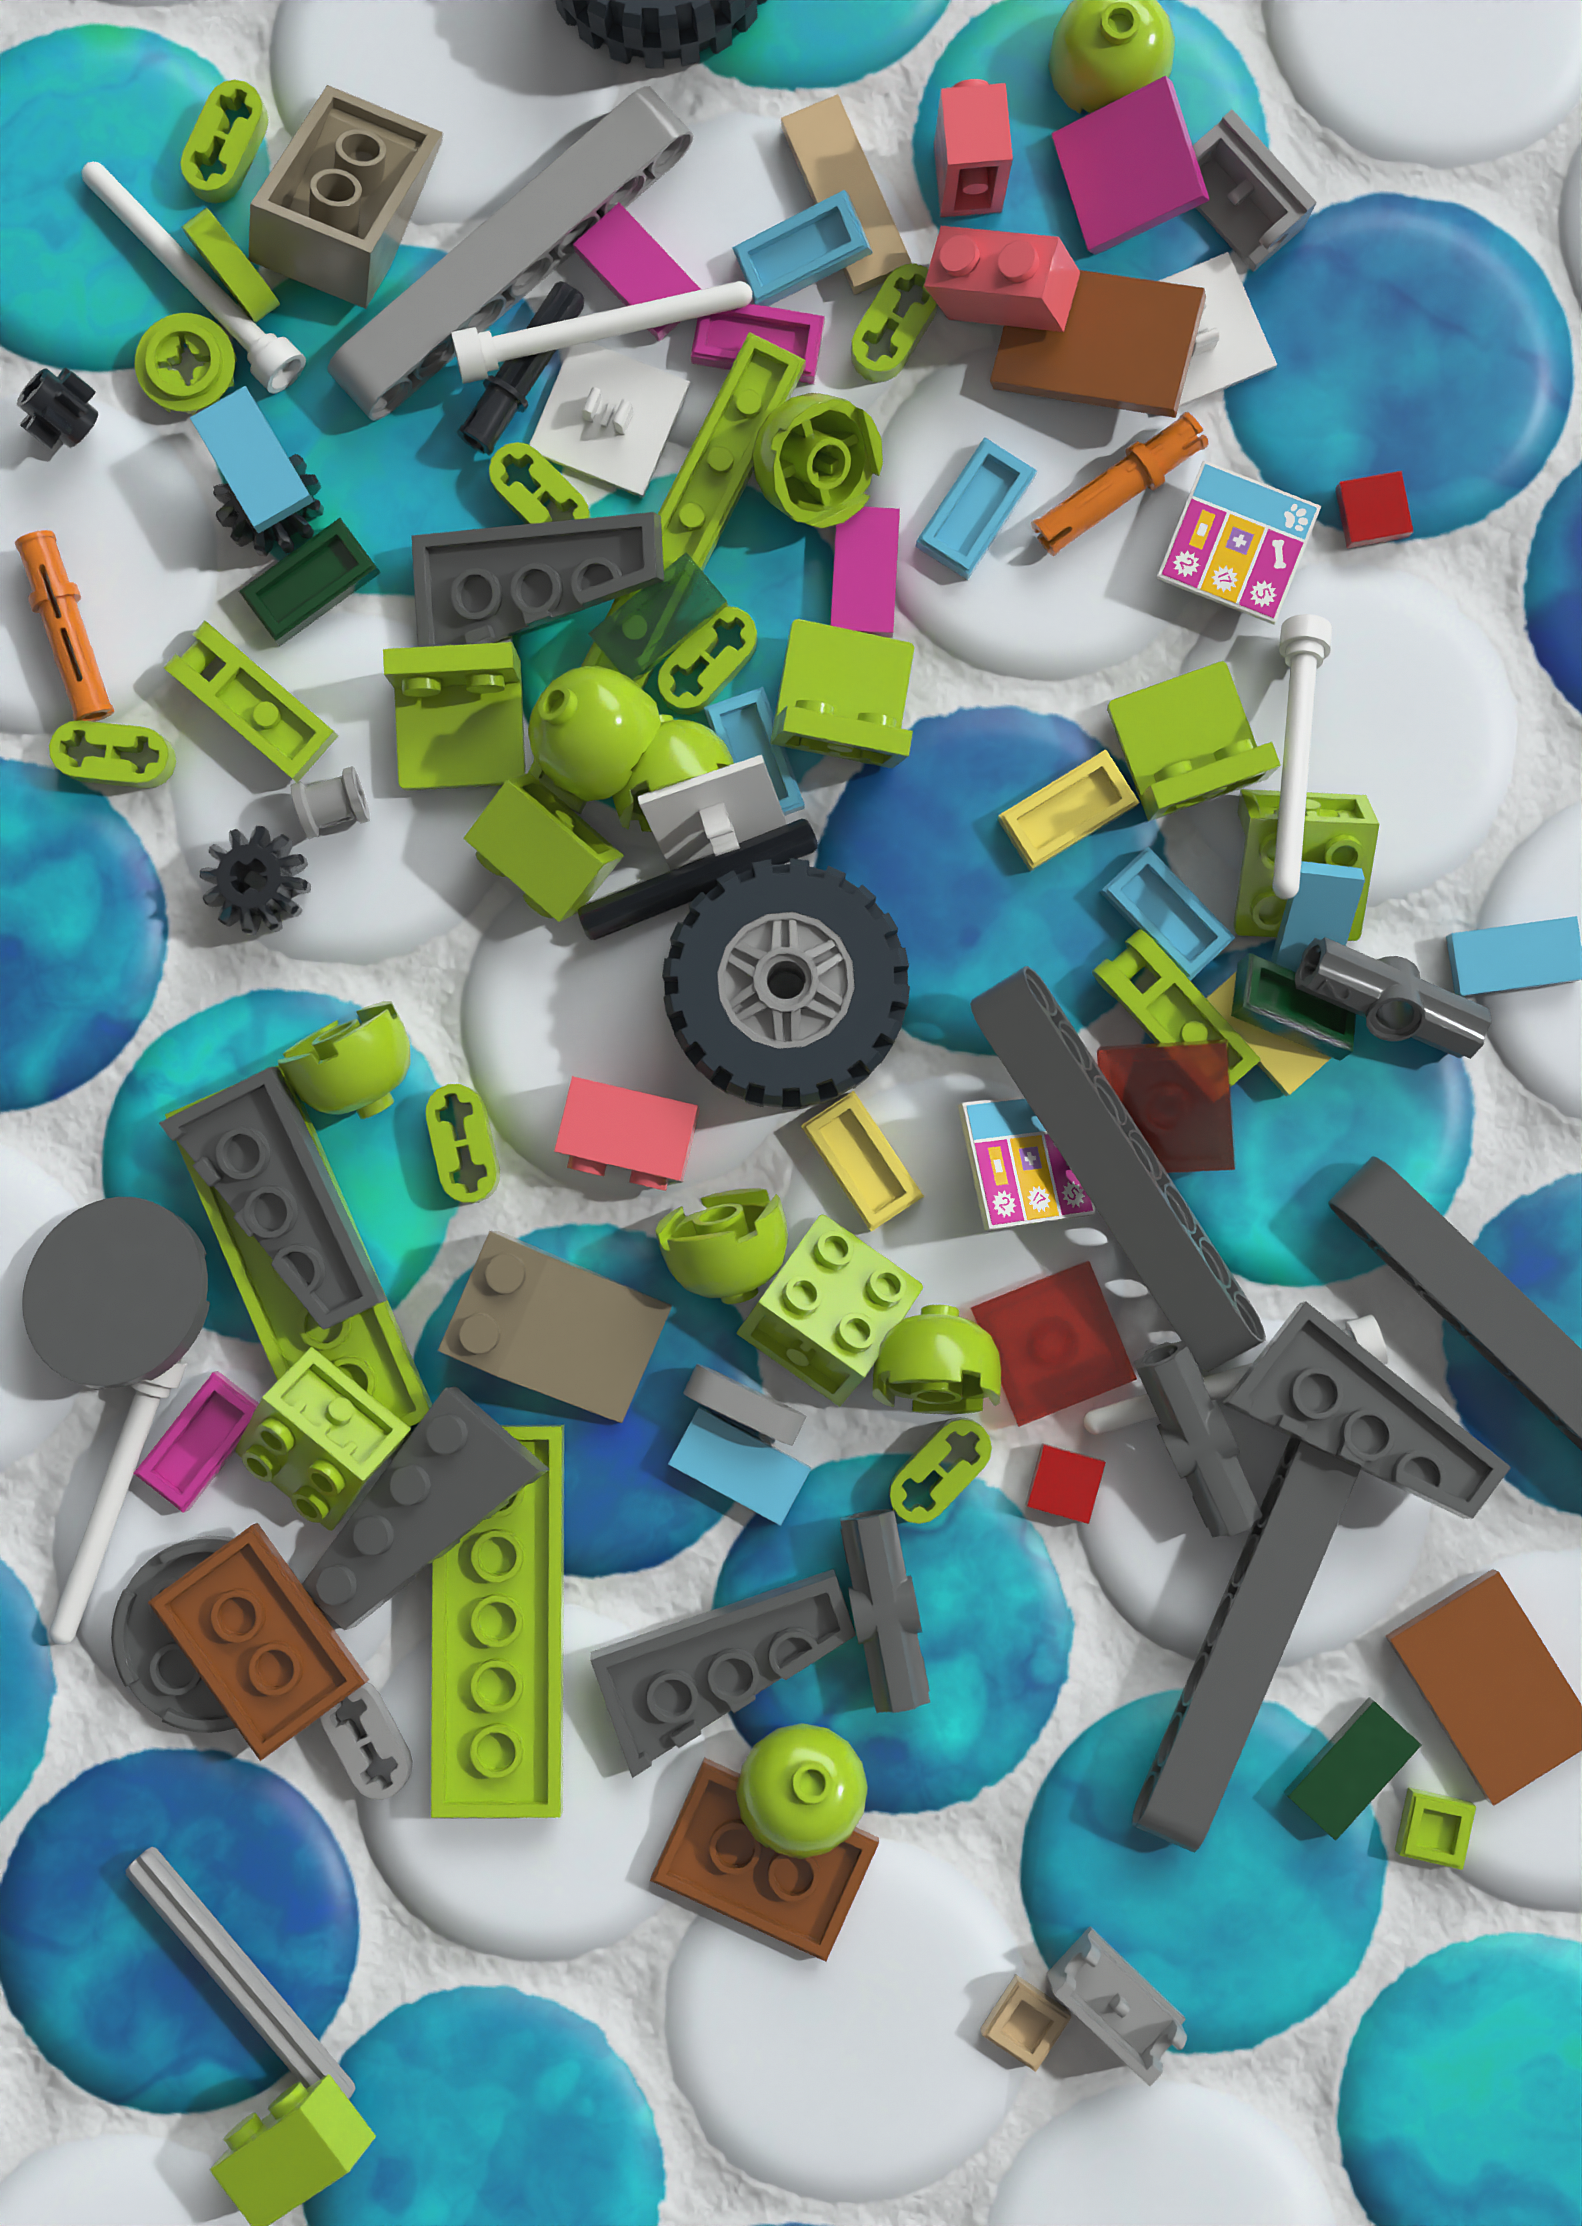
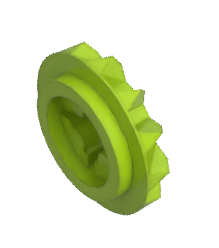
(163, 348)

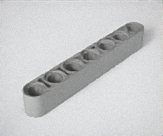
(509, 252)

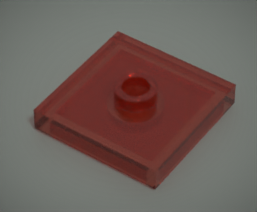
(1177, 1100)
(1054, 1343)

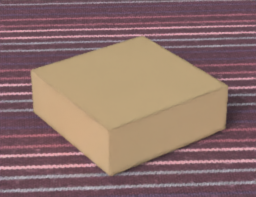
(1025, 2023)

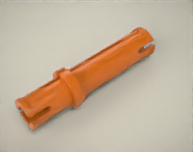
(1139, 470)
(41, 560)

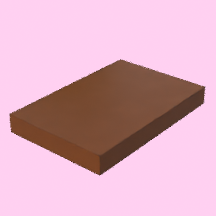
(1119, 349)
(258, 1641)
(1491, 1686)
(727, 1870)

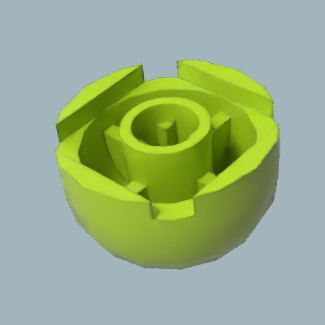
(1109, 50)
(817, 458)
(592, 730)
(675, 755)
(351, 1063)
(727, 1246)
(938, 1363)
(802, 1790)

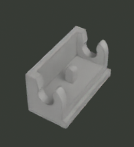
(1250, 192)
(1117, 2004)

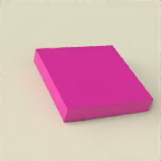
(1130, 166)

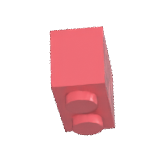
(972, 148)
(1002, 278)
(626, 1131)

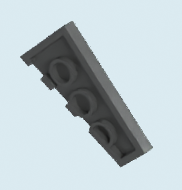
(518, 577)
(273, 1178)
(1353, 1407)
(432, 1494)
(700, 1668)

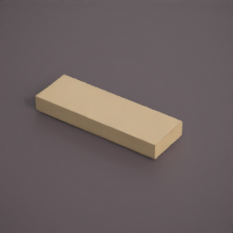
(835, 162)

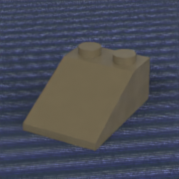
(342, 196)
(554, 1327)

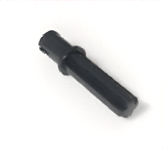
(509, 387)

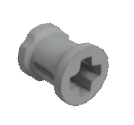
(330, 802)

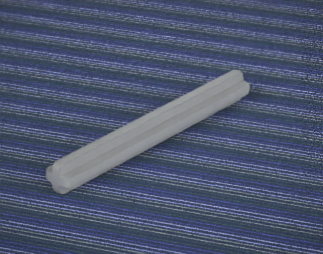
(234, 1971)

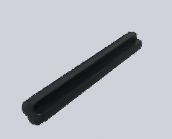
(688, 881)

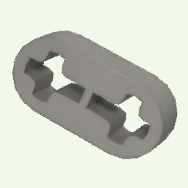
(744, 1404)
(353, 1747)

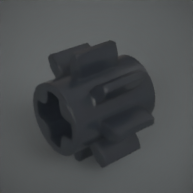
(57, 408)

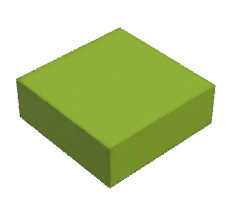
(1435, 1828)

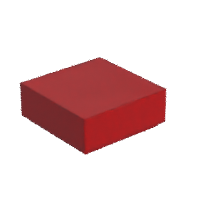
(1374, 509)
(1065, 1483)

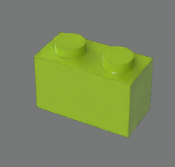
(542, 847)
(292, 2152)

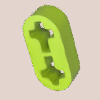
(213, 135)
(230, 265)
(883, 316)
(545, 477)
(718, 671)
(113, 739)
(447, 1146)
(951, 1481)

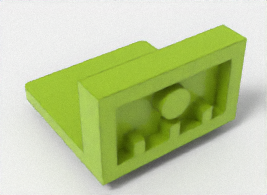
(844, 694)
(457, 715)
(1189, 741)
(1336, 832)
(830, 1310)
(319, 1438)

